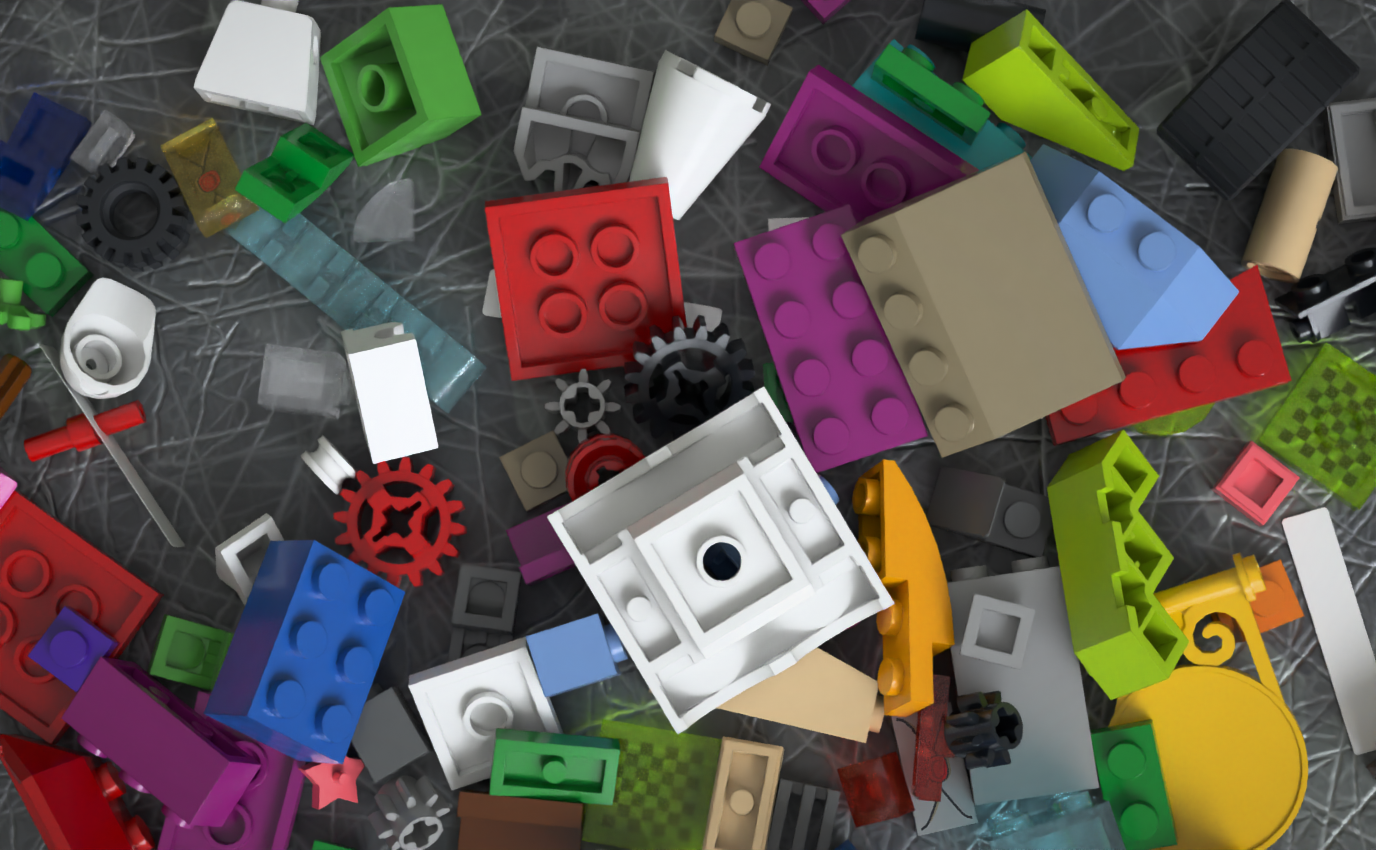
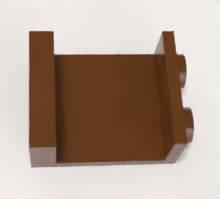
(518, 823)

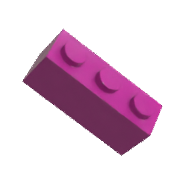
(160, 744)

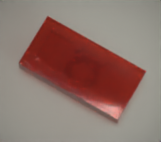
(931, 744)

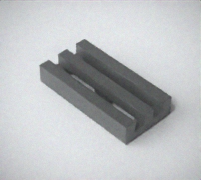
(808, 794)

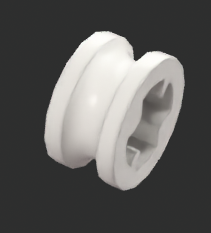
(329, 465)

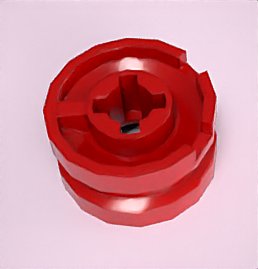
(594, 453)

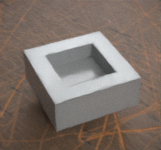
(997, 631)

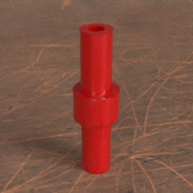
(80, 433)

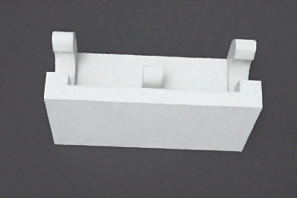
(389, 391)

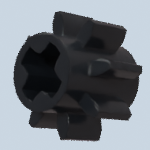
(983, 729)

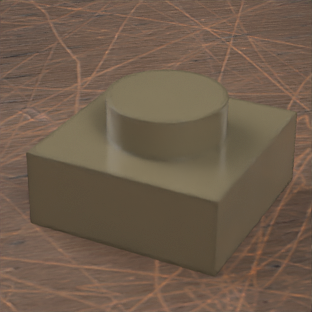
(753, 27)
(537, 470)

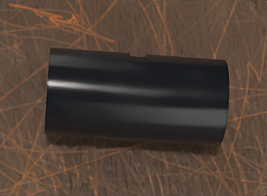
(961, 22)

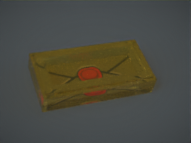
(208, 177)

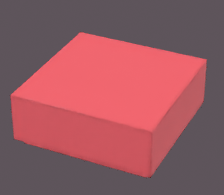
(1255, 483)

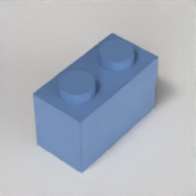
(576, 654)

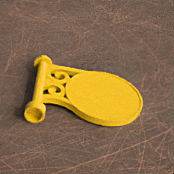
(1221, 734)

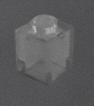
(304, 382)

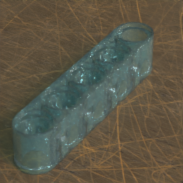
(355, 296)

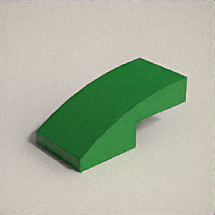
(295, 173)

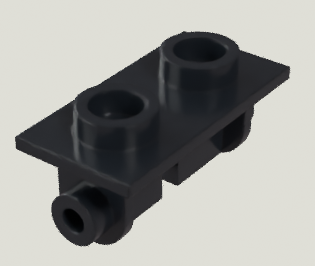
(1321, 298)

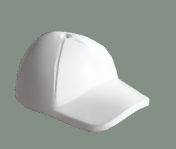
(113, 335)

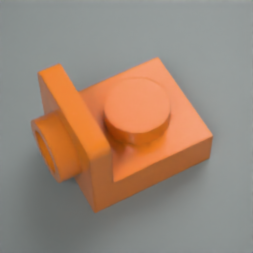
(1272, 606)

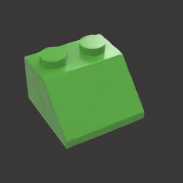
(400, 83)

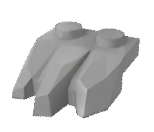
(581, 119)

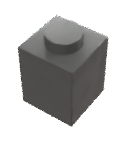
(389, 734)

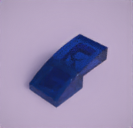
(37, 154)

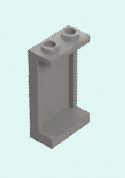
(1046, 692)

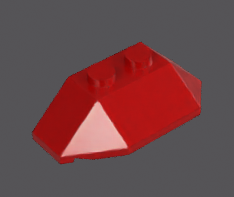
(72, 797)

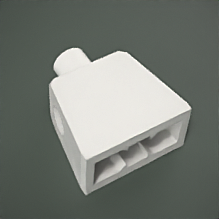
(264, 61)

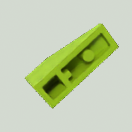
(1045, 91)

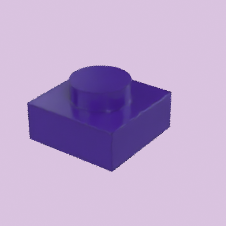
(72, 647)

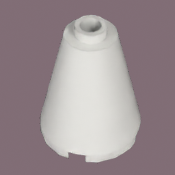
(692, 128)

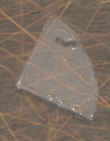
(388, 215)

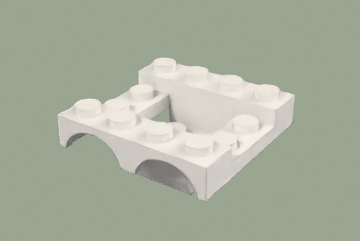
(645, 546)

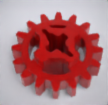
(384, 503)

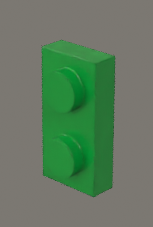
(912, 80)
(43, 263)
(554, 766)
(1135, 784)

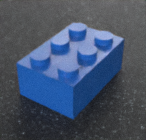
(305, 652)

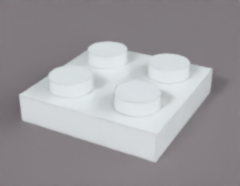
(472, 698)

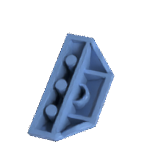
(1137, 267)

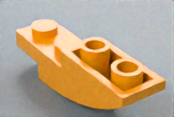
(910, 567)

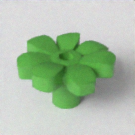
(13, 312)

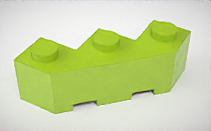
(1113, 566)

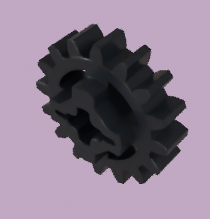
(697, 355)

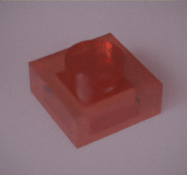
(876, 789)

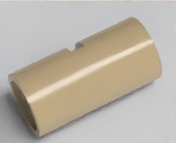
(1289, 215)

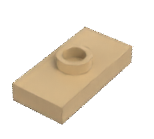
(743, 795)

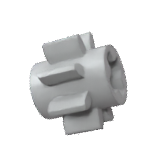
(570, 396)
(408, 813)

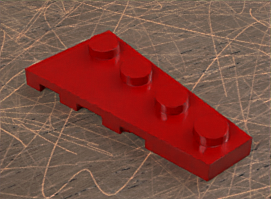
(1232, 360)

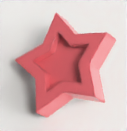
(333, 780)

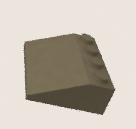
(983, 305)

